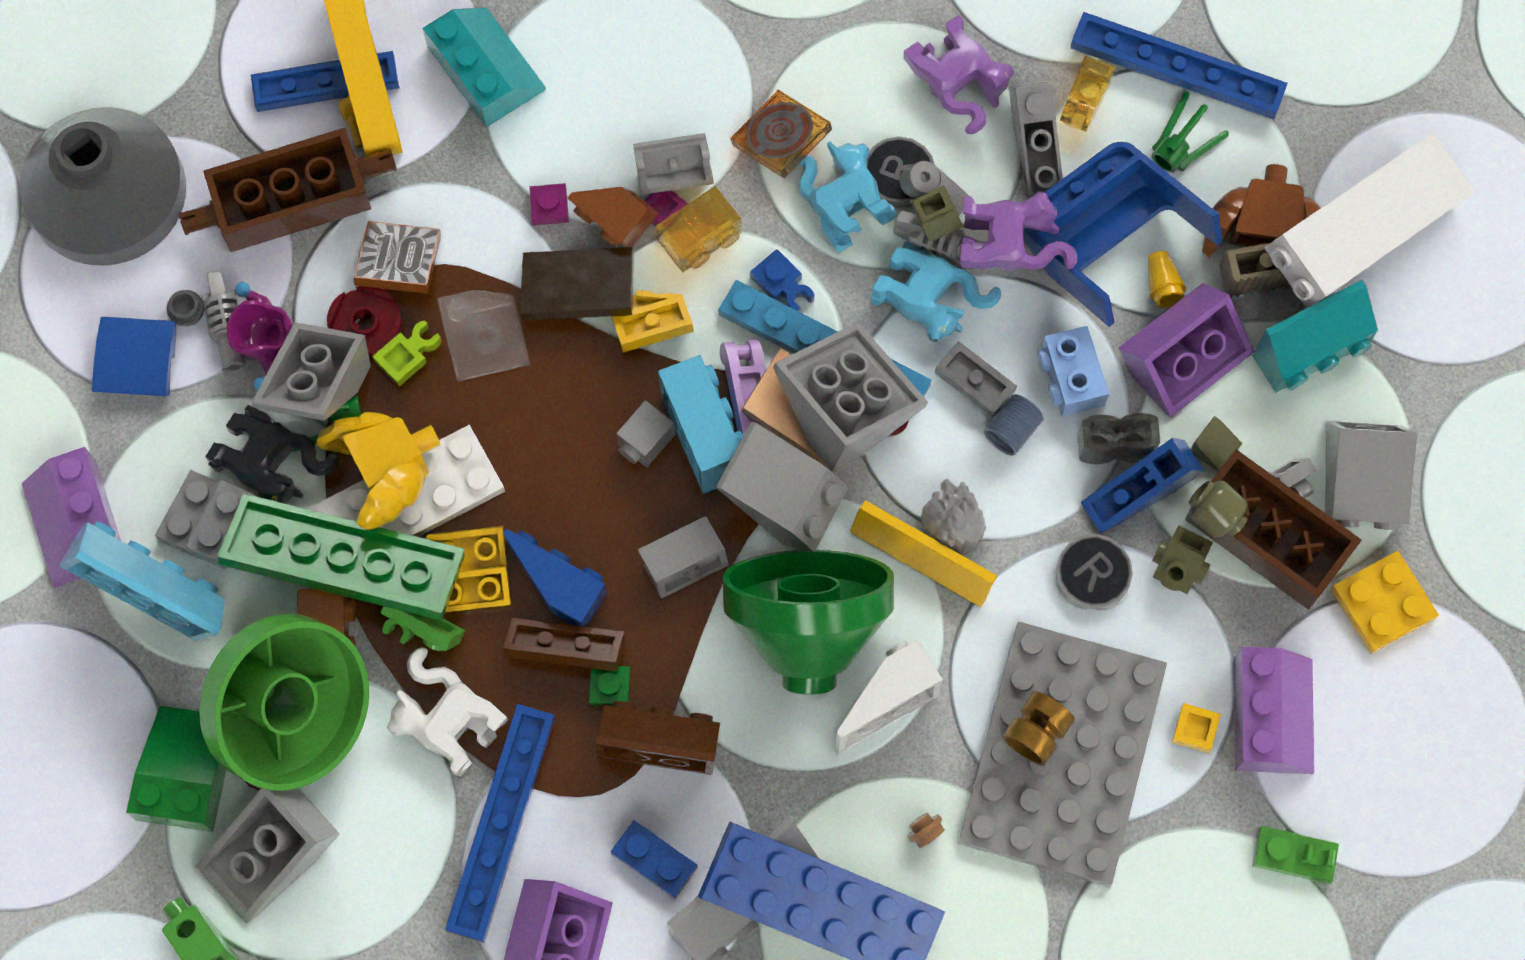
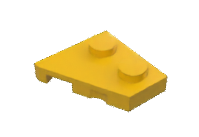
(653, 320)

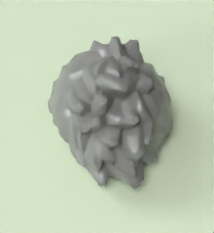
(954, 518)

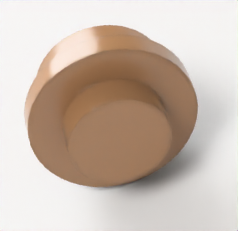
(925, 829)

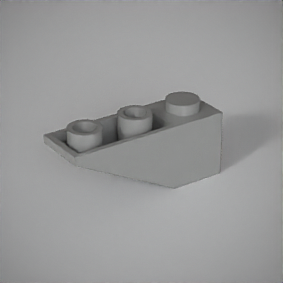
(1036, 135)

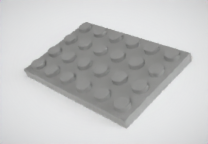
(1078, 803)

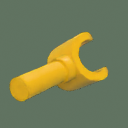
(348, 115)

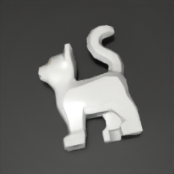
(449, 719)

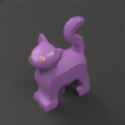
(956, 69)
(1005, 228)

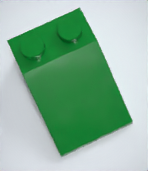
(177, 774)

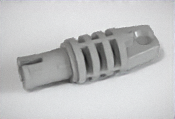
(909, 228)
(218, 308)

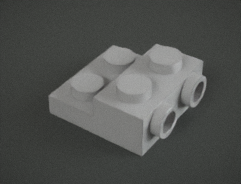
(200, 516)

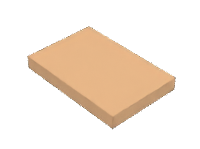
(772, 410)

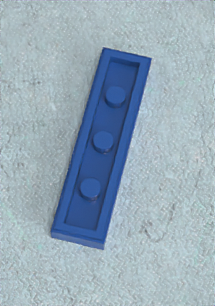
(311, 83)

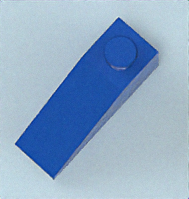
(1143, 484)

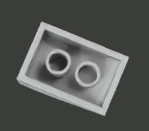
(314, 372)
(782, 488)
(266, 850)

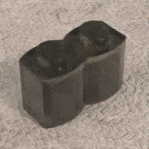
(1108, 437)

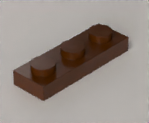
(564, 644)

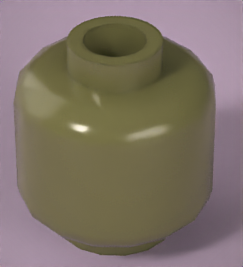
(1218, 509)

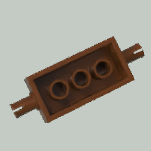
(287, 190)

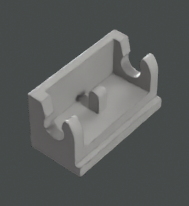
(673, 163)
(683, 557)

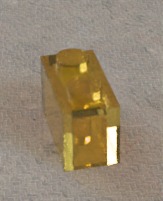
(699, 230)

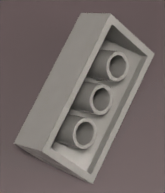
(708, 929)

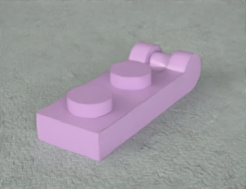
(742, 378)

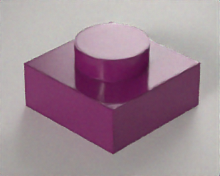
(549, 204)

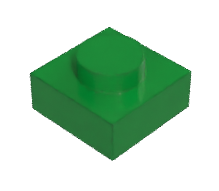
(609, 686)

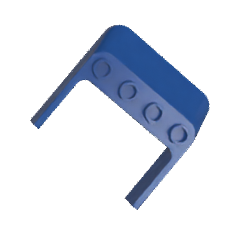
(1105, 205)

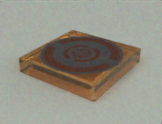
(781, 133)

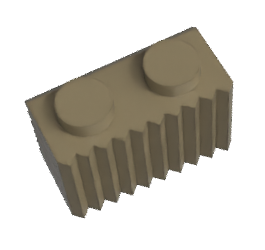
(1249, 271)

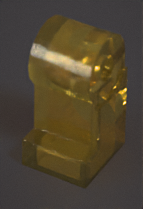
(1087, 93)

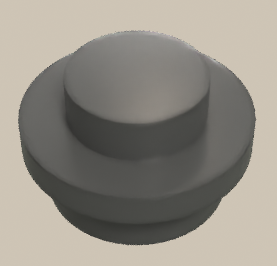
(185, 308)

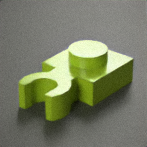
(404, 357)

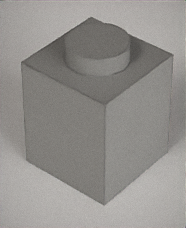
(645, 434)

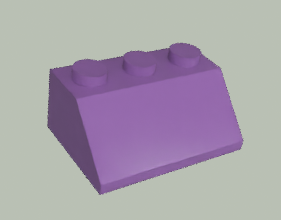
(1187, 348)
(61, 500)
(1273, 711)
(557, 923)

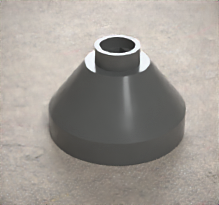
(103, 186)

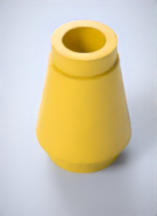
(1164, 280)

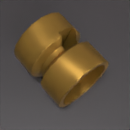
(1032, 740)

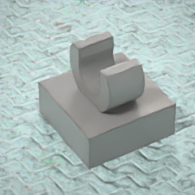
(1294, 475)

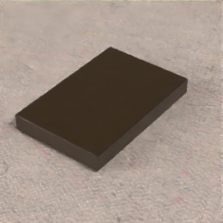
(577, 283)

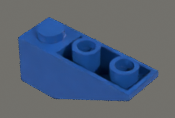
(565, 590)

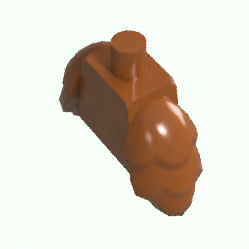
(1261, 210)

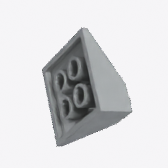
(847, 394)

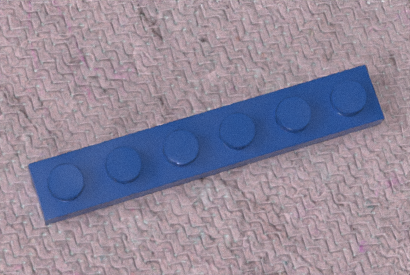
(1178, 65)
(500, 823)

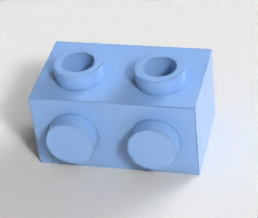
(1073, 371)

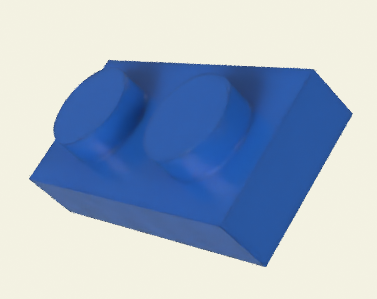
(654, 859)

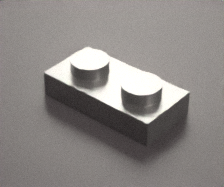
(975, 379)

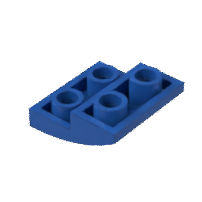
(134, 356)

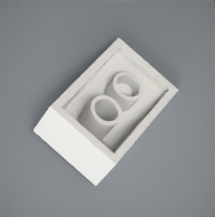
(896, 689)

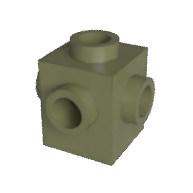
(1182, 560)

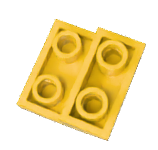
(484, 571)

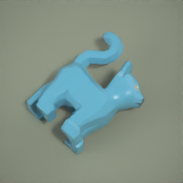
(845, 195)
(927, 284)

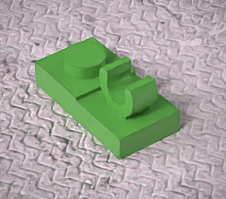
(435, 633)
(1295, 855)

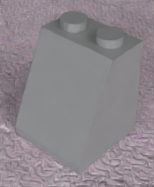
(1369, 473)

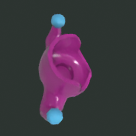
(257, 328)

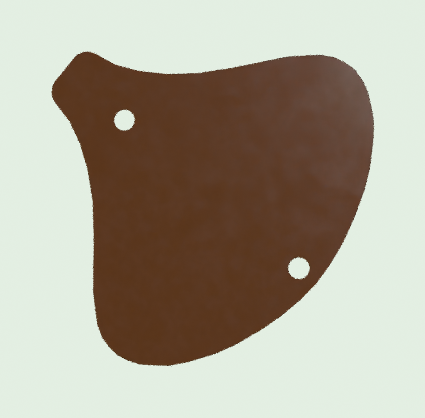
(573, 491)

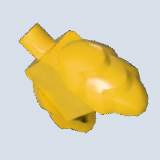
(387, 460)

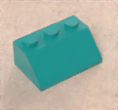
(482, 62)
(1317, 338)

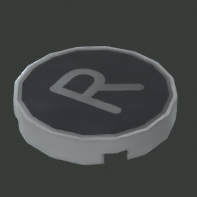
(887, 163)
(1094, 572)

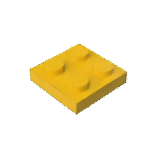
(1384, 602)

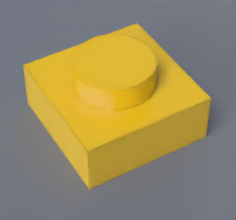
(1196, 728)

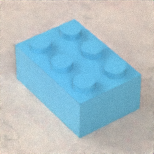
(700, 418)

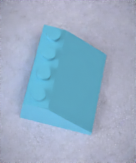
(144, 582)

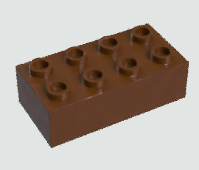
(1284, 533)

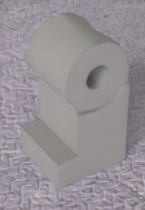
(926, 177)

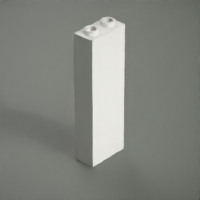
(1369, 220)

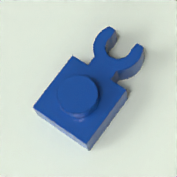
(780, 278)

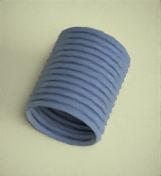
(1013, 424)

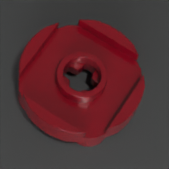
(362, 302)

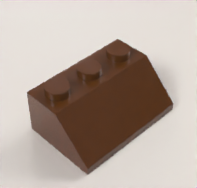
(657, 738)

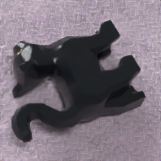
(264, 452)

